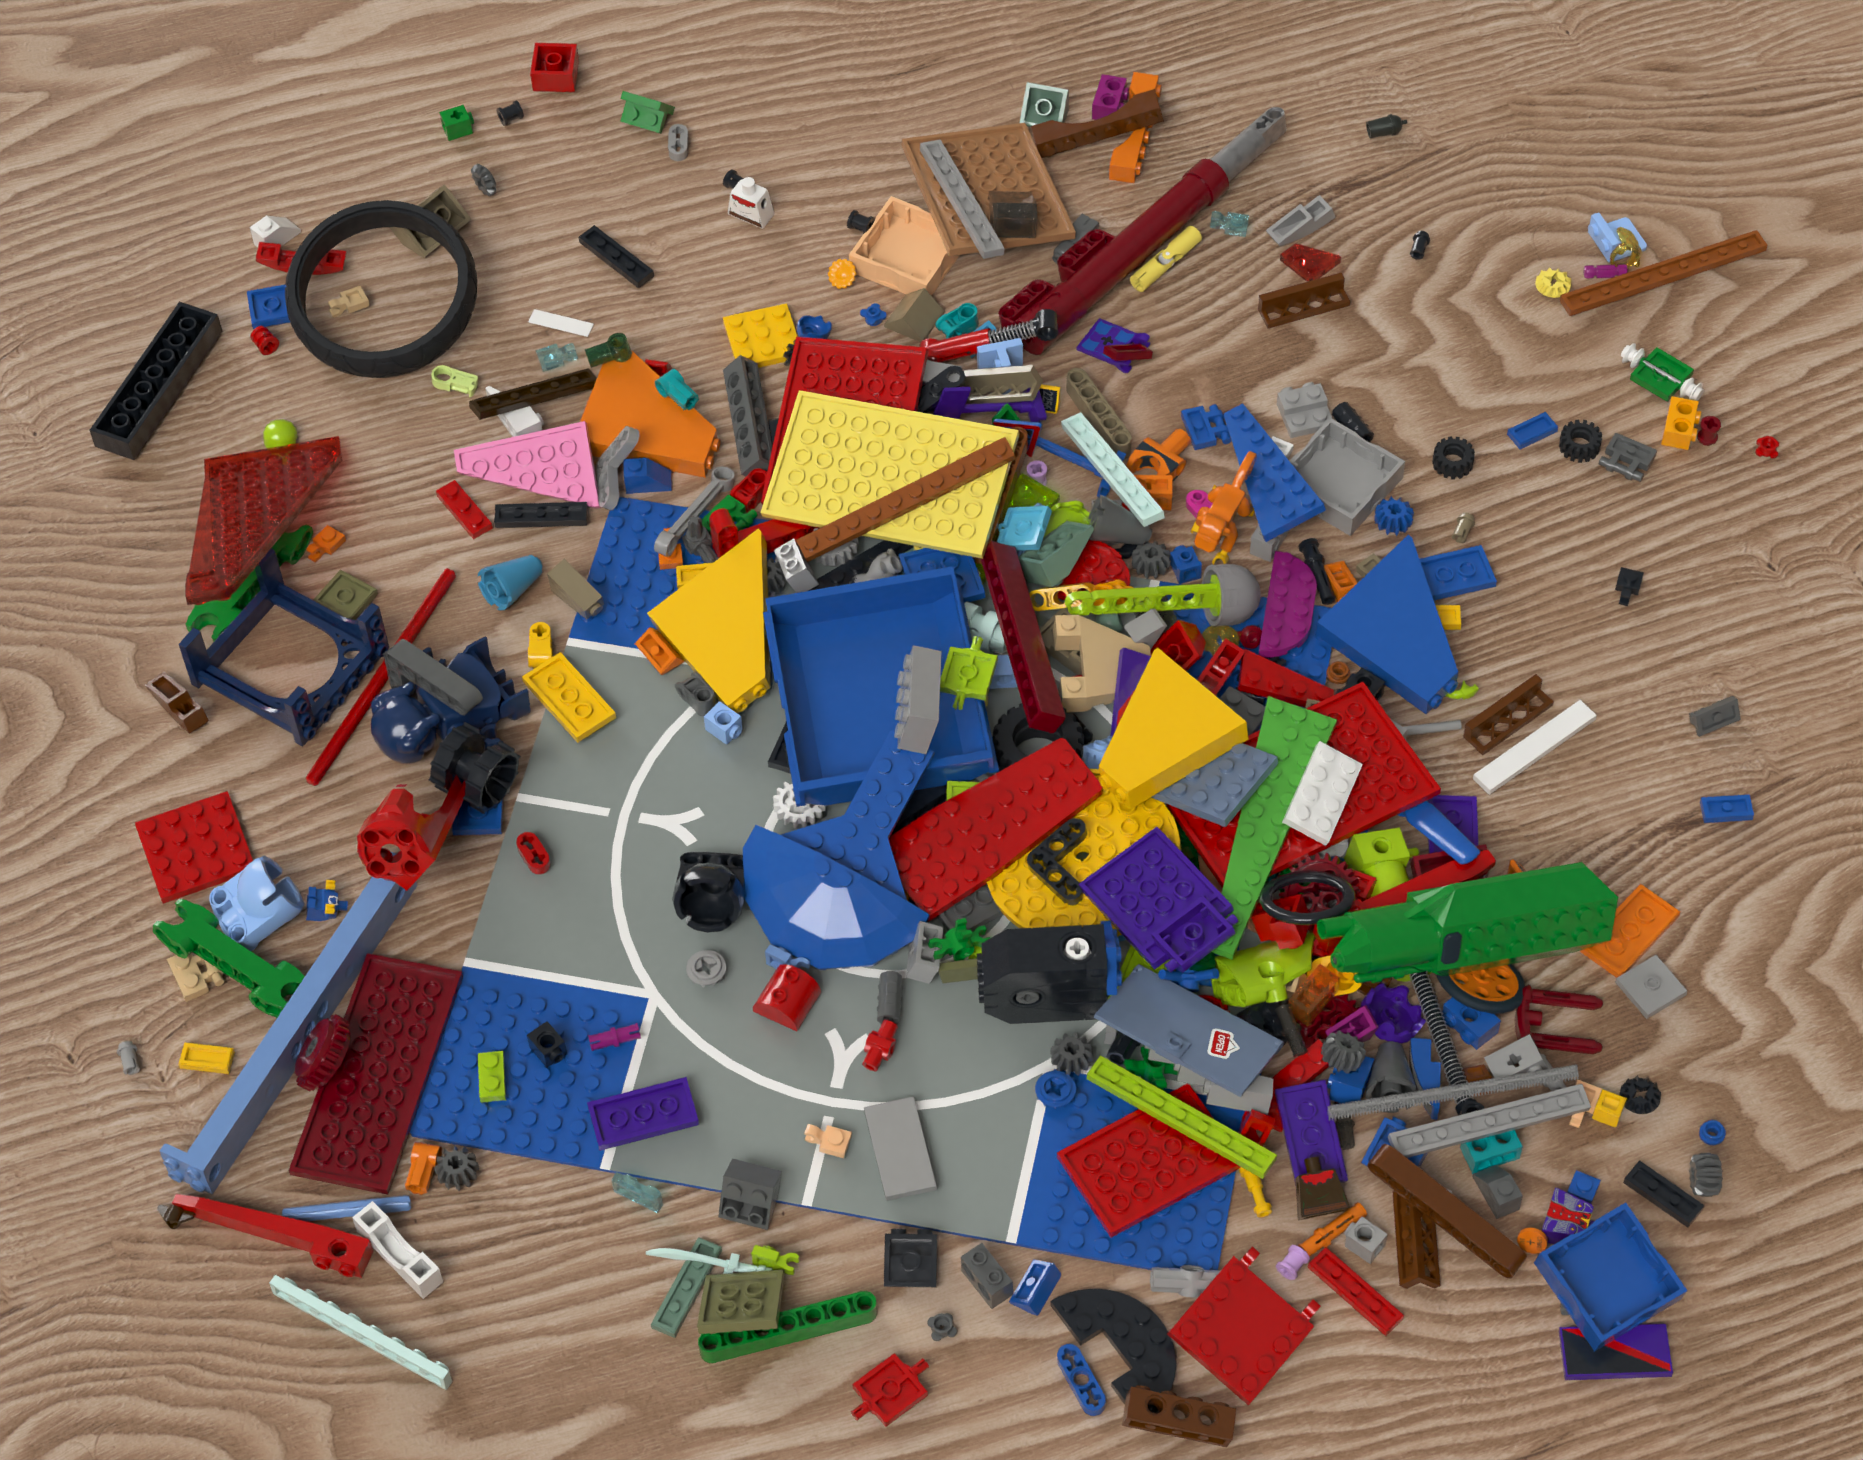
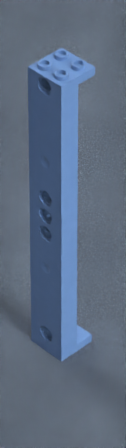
(277, 1053)

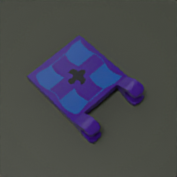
(1107, 333)

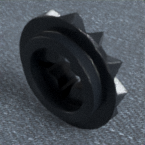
(1639, 1104)

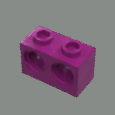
(1109, 96)

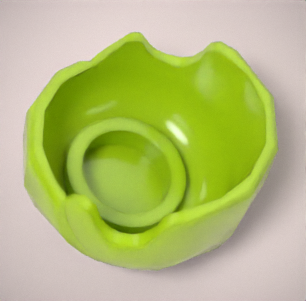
(279, 433)

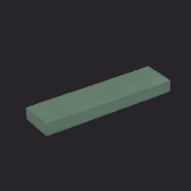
(685, 1290)

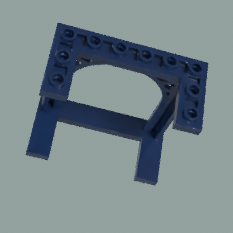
(291, 713)

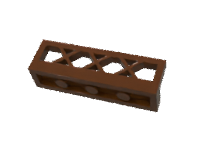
(1300, 297)
(1505, 707)
(1409, 1243)

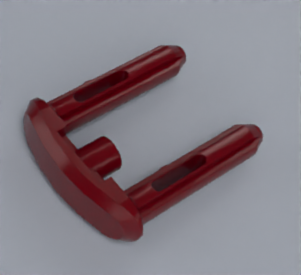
(1525, 1017)

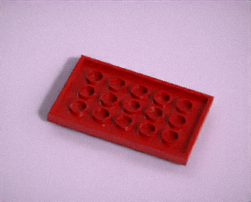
(1141, 1166)

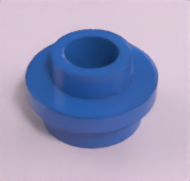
(1715, 1127)

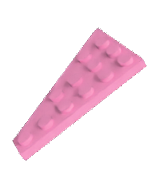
(542, 462)

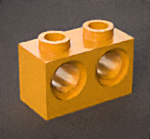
(1680, 423)

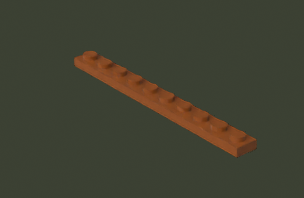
(1662, 273)
(906, 499)

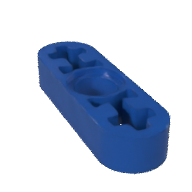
(1081, 1367)

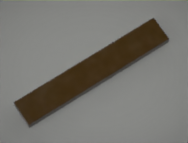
(533, 394)

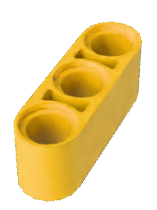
(1050, 596)

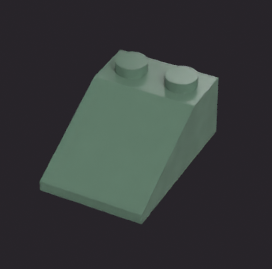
(1056, 554)

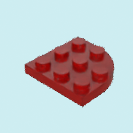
(1097, 565)

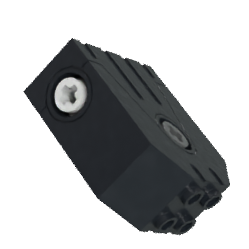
(1043, 974)

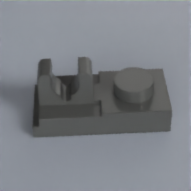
(1715, 716)

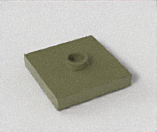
(346, 595)

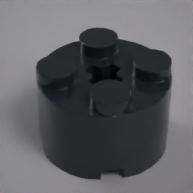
(1264, 1017)

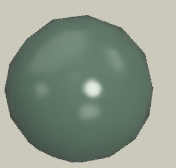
(1111, 621)

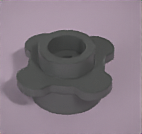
(938, 1320)

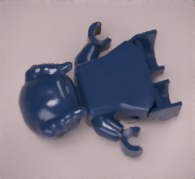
(408, 726)

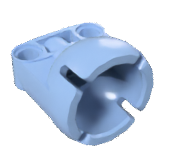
(254, 906)

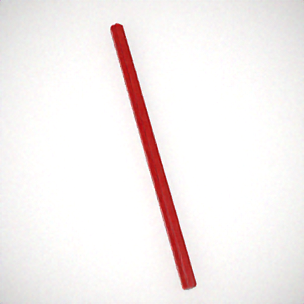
(377, 681)

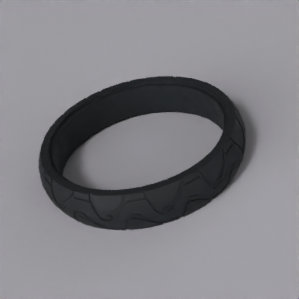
(363, 218)

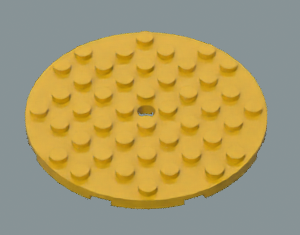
(1110, 831)

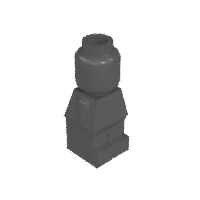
(1082, 226)

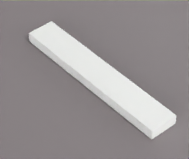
(1534, 747)

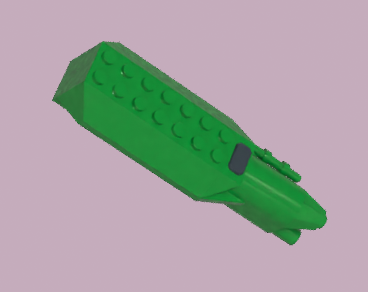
(1475, 925)

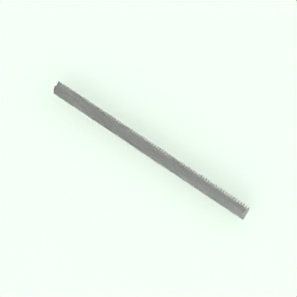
(1453, 1091)

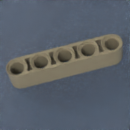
(1098, 411)

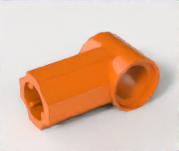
(422, 1167)

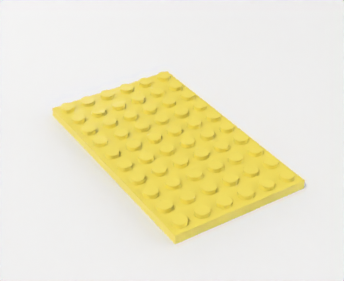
(855, 452)

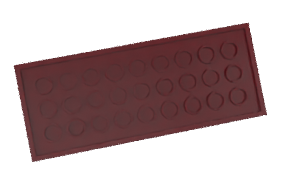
(373, 1097)

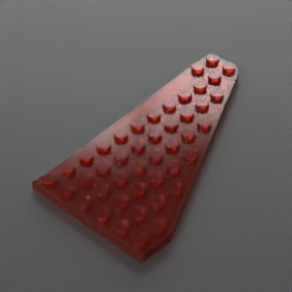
(248, 507)

